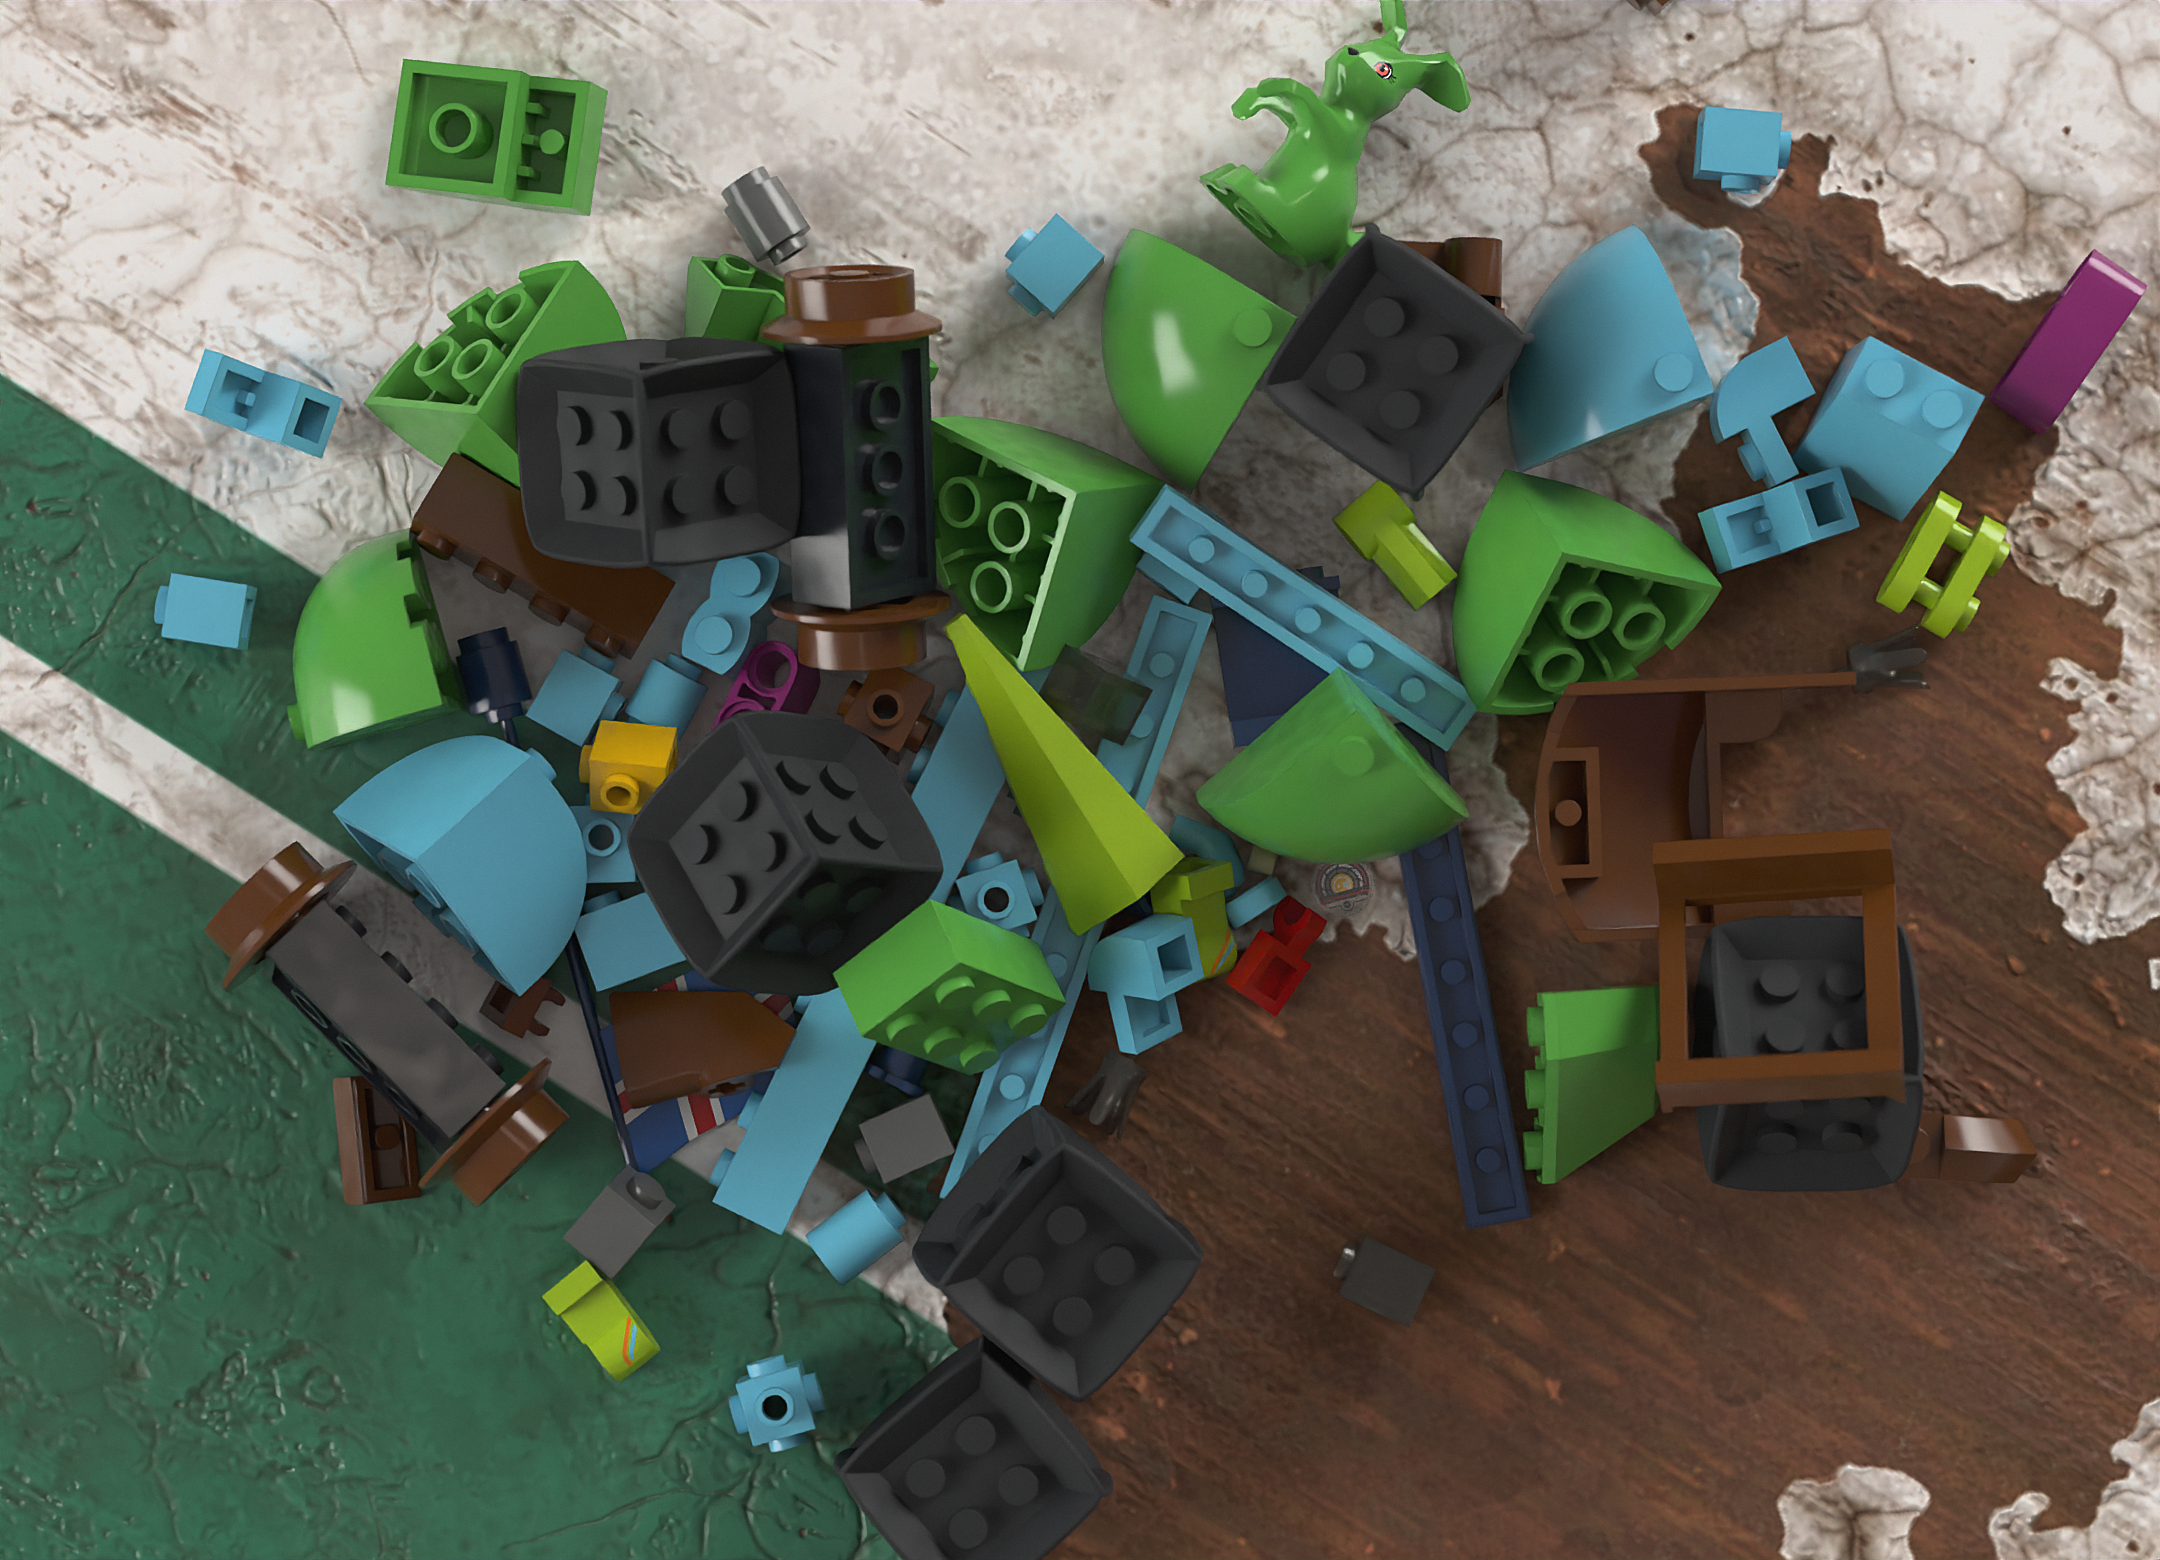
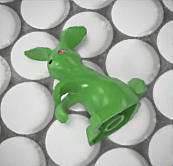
(1309, 187)

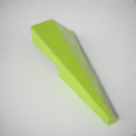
(1088, 829)

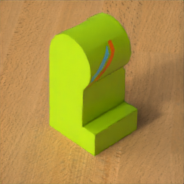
(1197, 891)
(603, 1320)

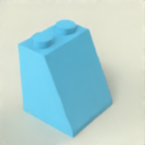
(1886, 426)

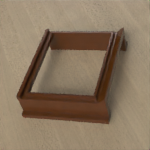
(1777, 871)

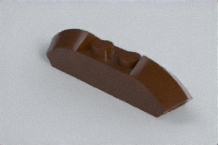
(1970, 1149)

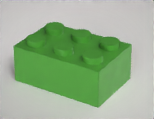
(949, 988)

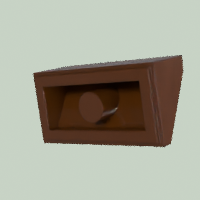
(374, 1145)

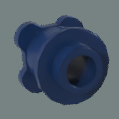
(899, 1069)

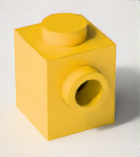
(627, 764)

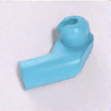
(1209, 844)

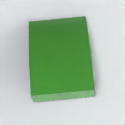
(496, 136)

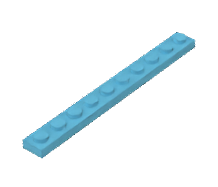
(1017, 1081)

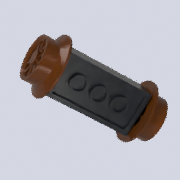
(865, 465)
(382, 1024)

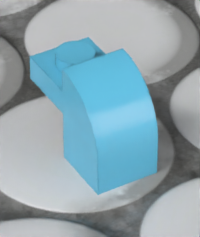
(1749, 398)
(263, 404)
(1779, 520)
(1141, 973)

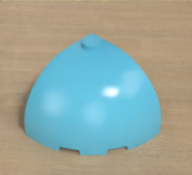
(1603, 354)
(483, 848)

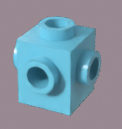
(991, 872)
(790, 1382)

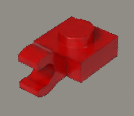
(1274, 963)

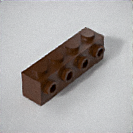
(485, 527)

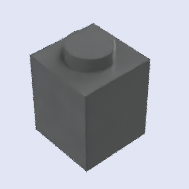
(904, 1138)
(620, 1220)

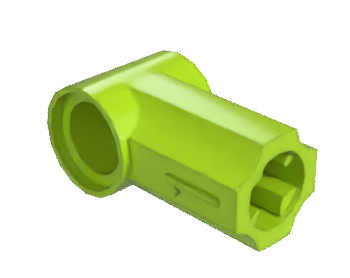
(1385, 532)

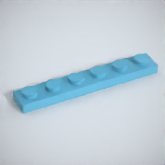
(1303, 615)

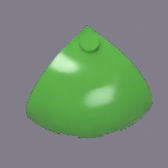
(1183, 352)
(464, 383)
(1033, 533)
(1566, 594)
(371, 648)
(1333, 784)

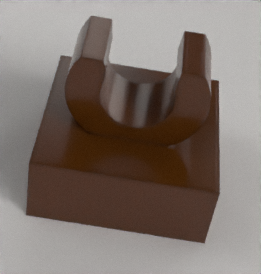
(517, 1012)

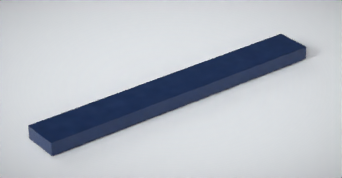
(1462, 1021)

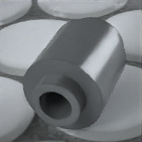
(765, 216)

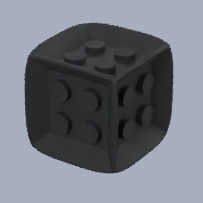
(1393, 362)
(658, 451)
(782, 852)
(1792, 991)
(1056, 1254)
(974, 1464)

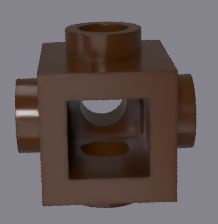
(890, 693)

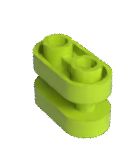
(1979, 553)

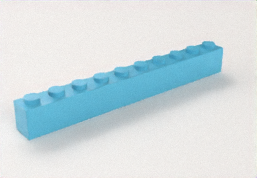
(828, 1054)

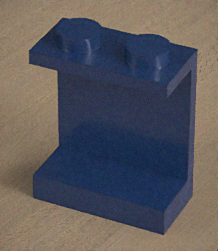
(1261, 672)

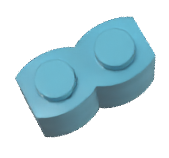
(737, 613)

